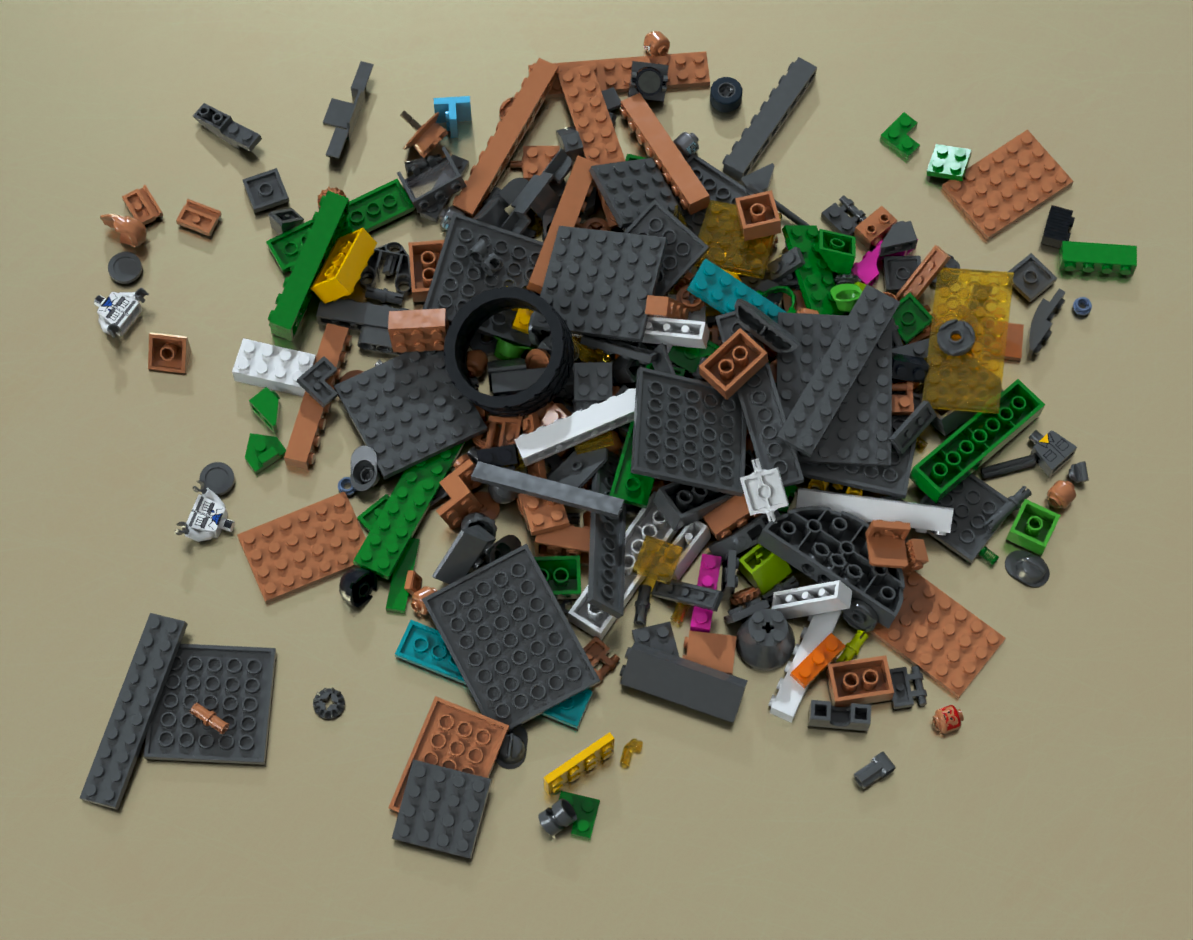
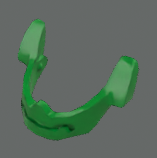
(784, 289)

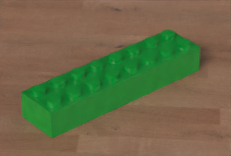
(319, 242)
(976, 442)

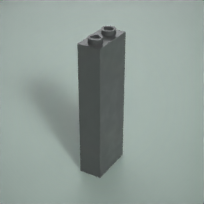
(683, 681)

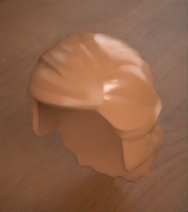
(131, 230)

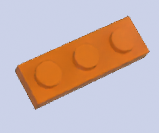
(817, 660)

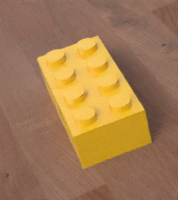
(344, 266)

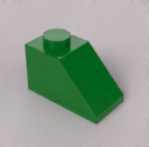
(267, 407)

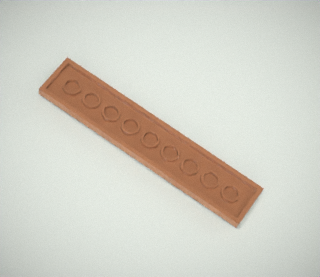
(683, 71)
(591, 121)

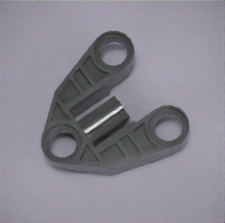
(375, 263)

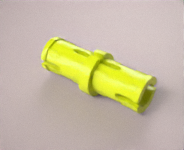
(853, 647)

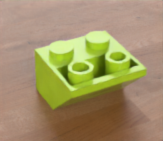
(763, 568)

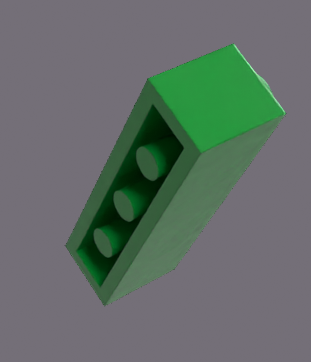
(1098, 257)

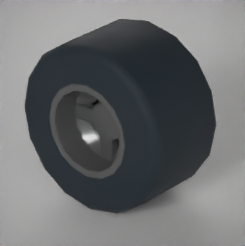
(726, 94)

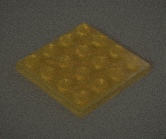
(727, 245)

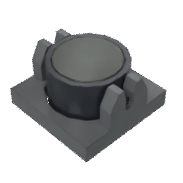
(649, 81)

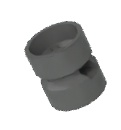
(558, 816)

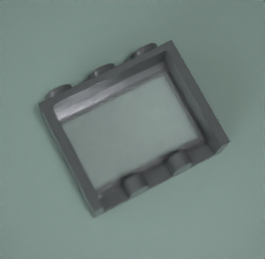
(433, 182)

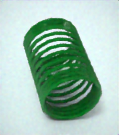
(982, 554)

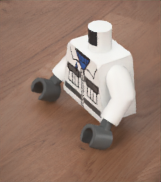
(119, 310)
(207, 517)

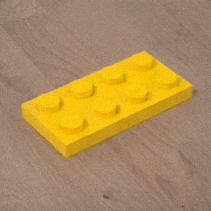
(582, 761)

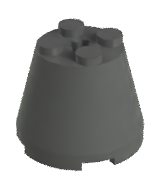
(763, 649)

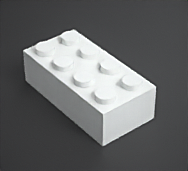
(271, 366)

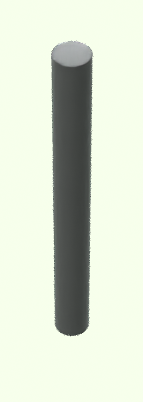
(782, 209)

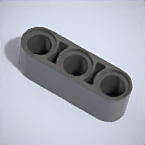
(375, 340)

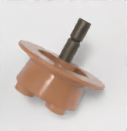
(426, 136)

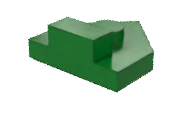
(263, 451)

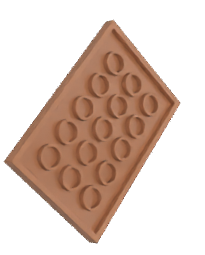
(1007, 185)
(303, 547)
(939, 636)
(454, 740)

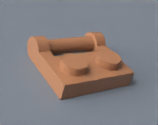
(903, 403)
(509, 430)

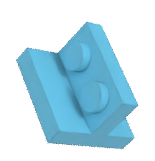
(452, 111)

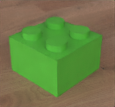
(1033, 527)

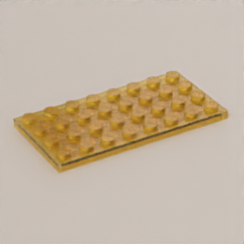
(976, 378)

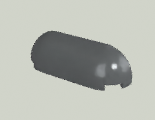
(764, 327)

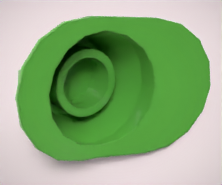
(845, 296)
(507, 351)

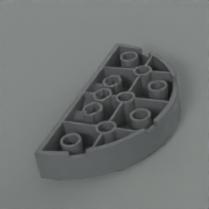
(834, 548)

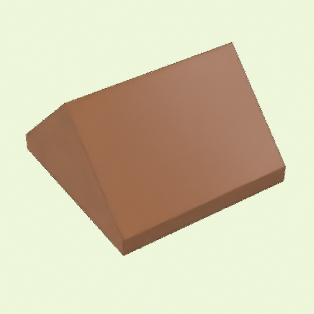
(168, 353)

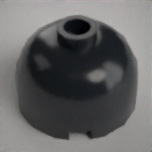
(357, 586)

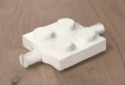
(764, 491)

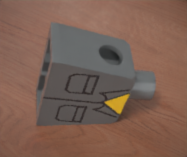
(1051, 451)

